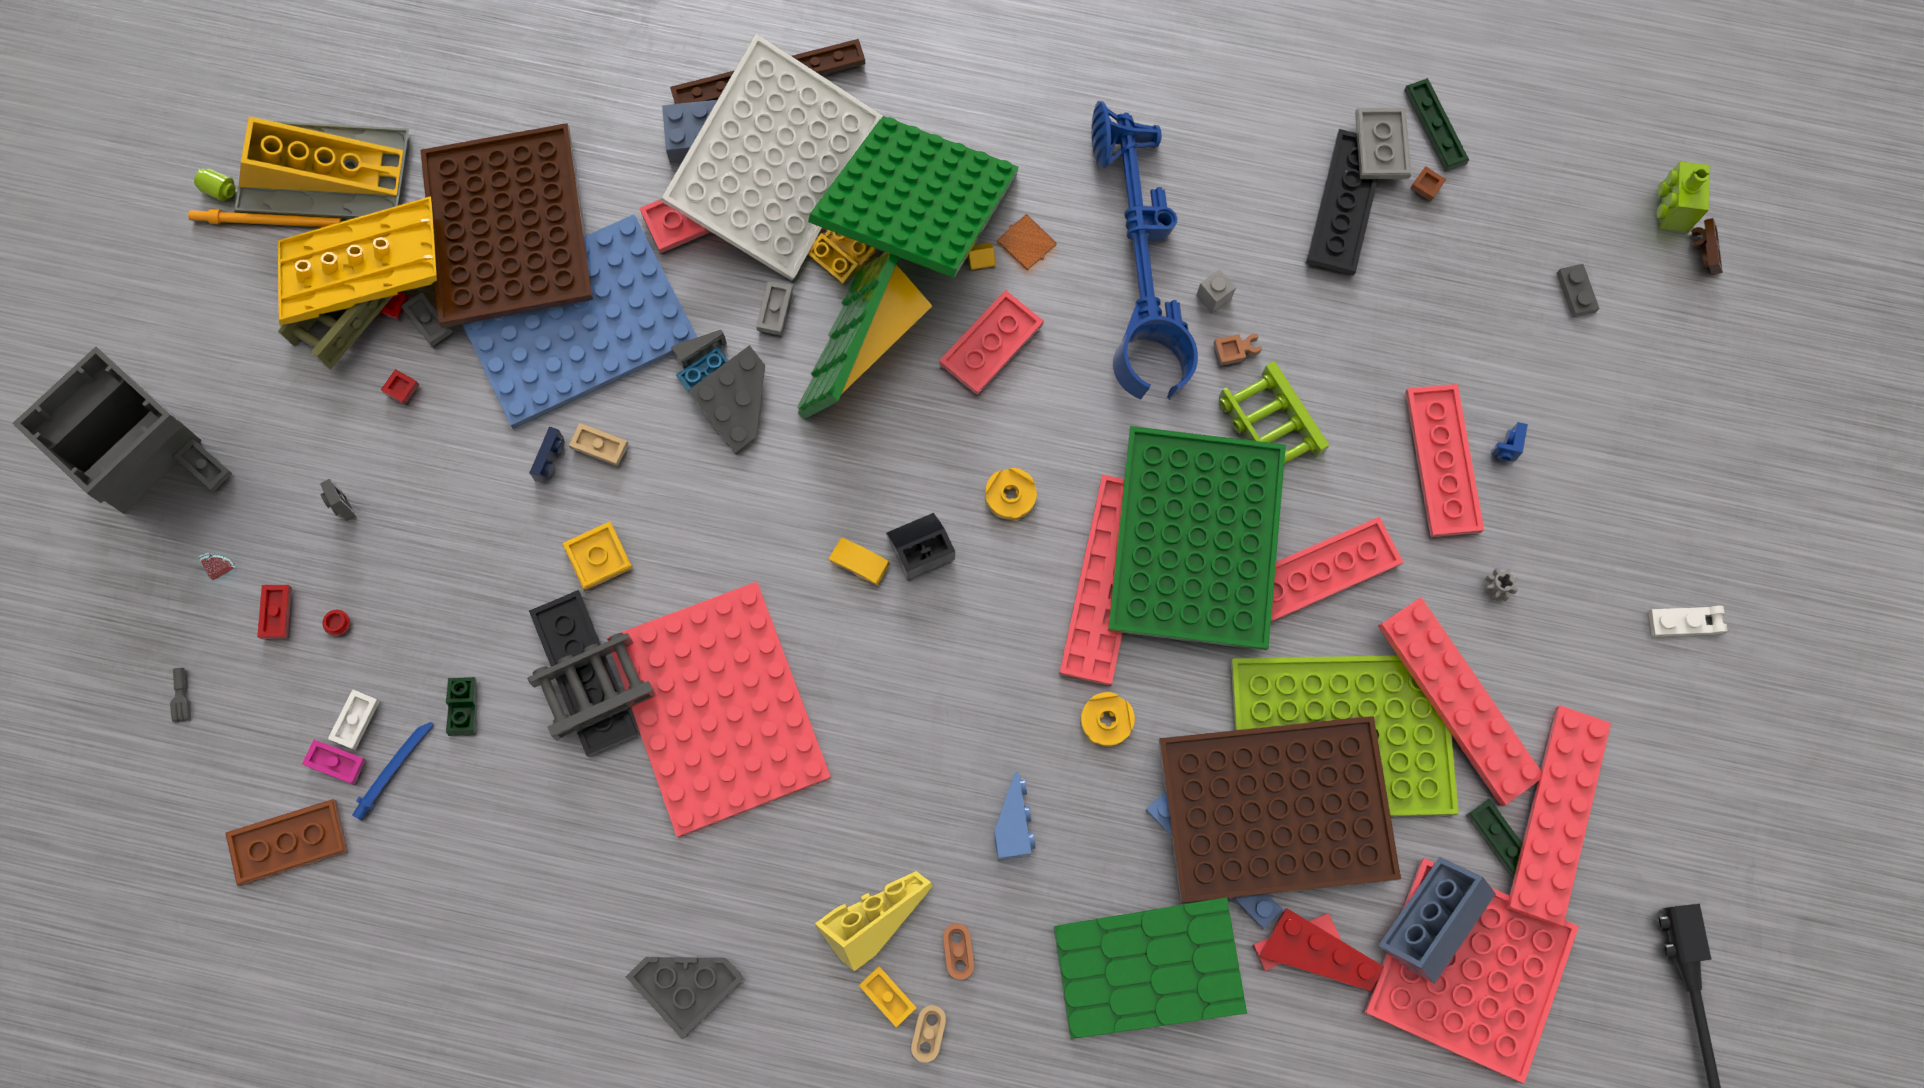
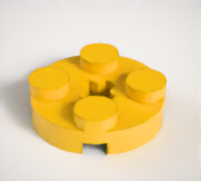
(1011, 508)
(1116, 707)

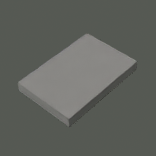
(1383, 143)

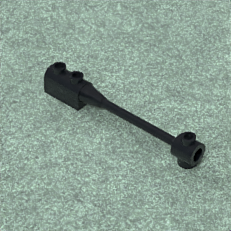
(1687, 948)

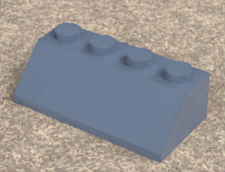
(1437, 919)

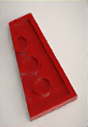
(1311, 949)

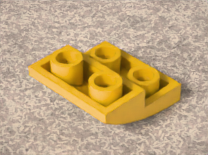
(840, 254)

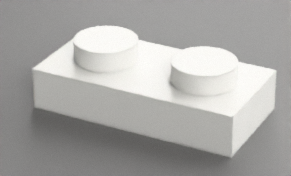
(353, 719)

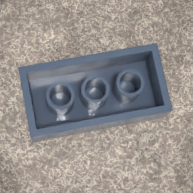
(682, 126)

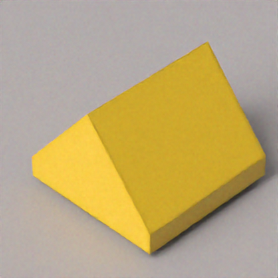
(982, 256)

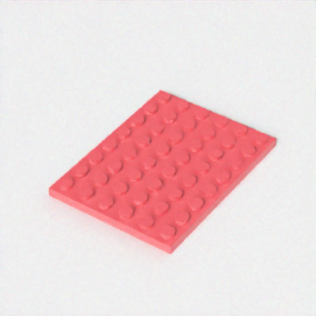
(724, 712)

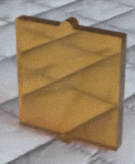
(1026, 242)

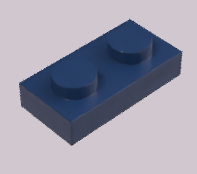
(550, 447)

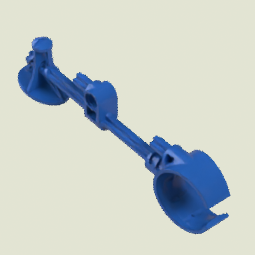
(1143, 227)

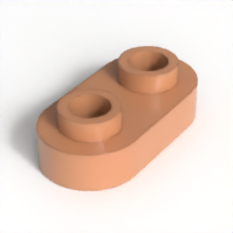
(958, 951)

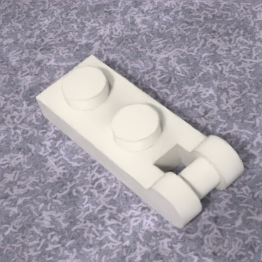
(1687, 621)

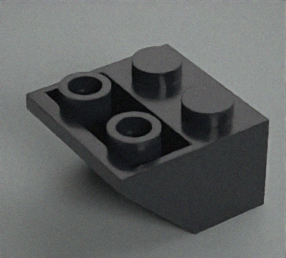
(921, 545)

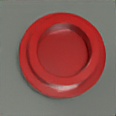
(336, 622)

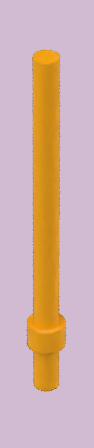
(216, 216)

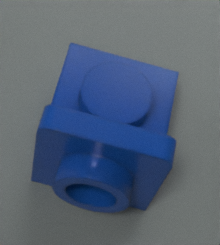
(1513, 443)

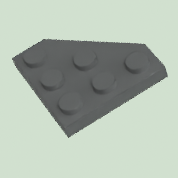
(733, 398)
(684, 987)

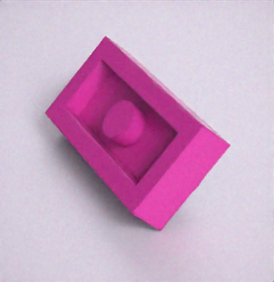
(334, 762)

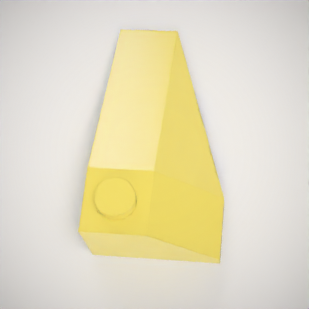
(864, 928)

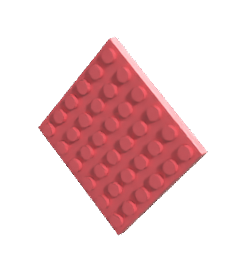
(1490, 995)

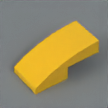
(859, 560)

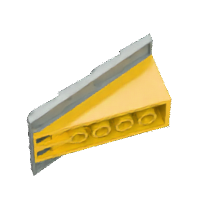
(320, 169)

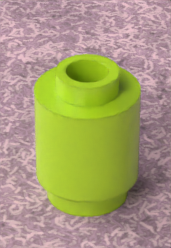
(214, 184)

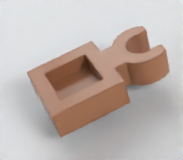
(1233, 350)

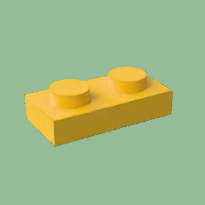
(887, 996)

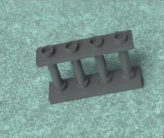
(588, 712)

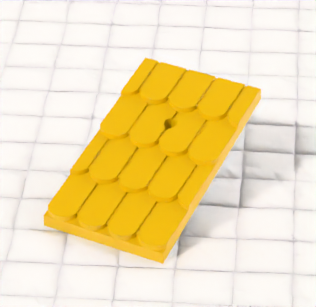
(356, 261)

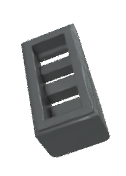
(694, 349)

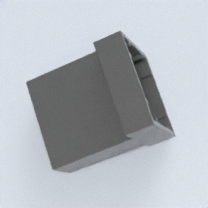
(105, 431)

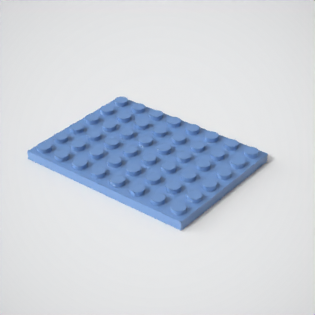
(576, 348)

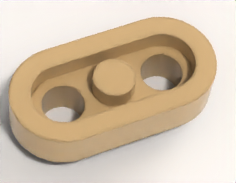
(928, 1033)

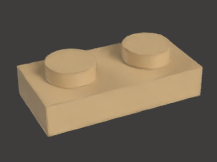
(598, 444)

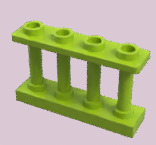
(1285, 400)

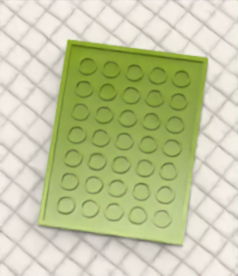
(1410, 733)

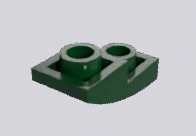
(462, 706)

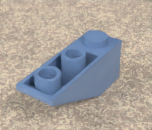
(1011, 829)

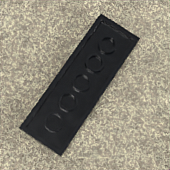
(1342, 210)
(564, 631)

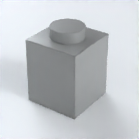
(1215, 291)

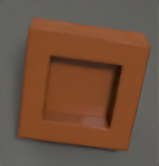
(1428, 183)

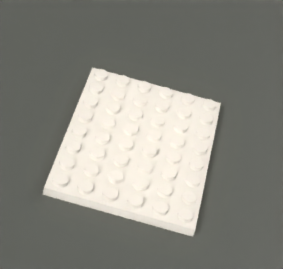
(769, 156)

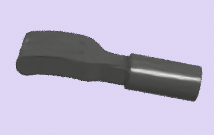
(179, 704)

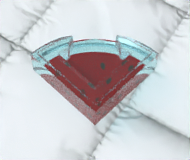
(216, 564)

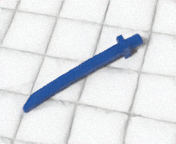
(367, 801)

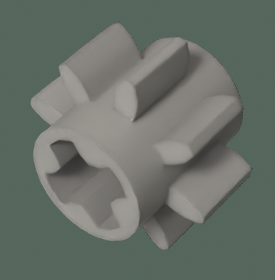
(1494, 584)

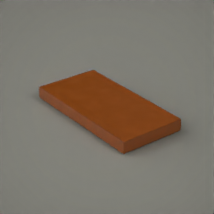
(286, 842)

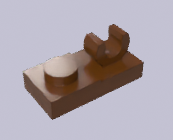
(1710, 239)

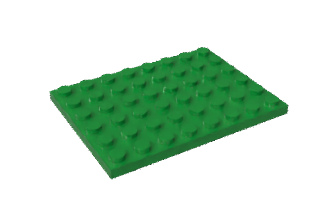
(915, 196)
(1197, 538)

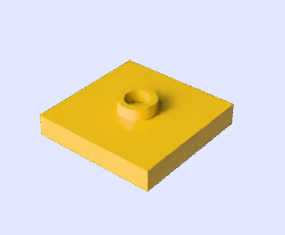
(597, 556)

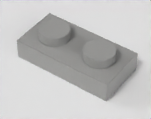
(774, 308)

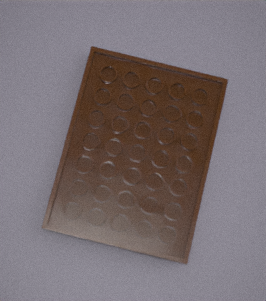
(506, 225)
(1278, 809)

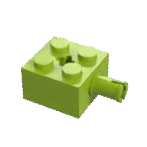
(1684, 196)

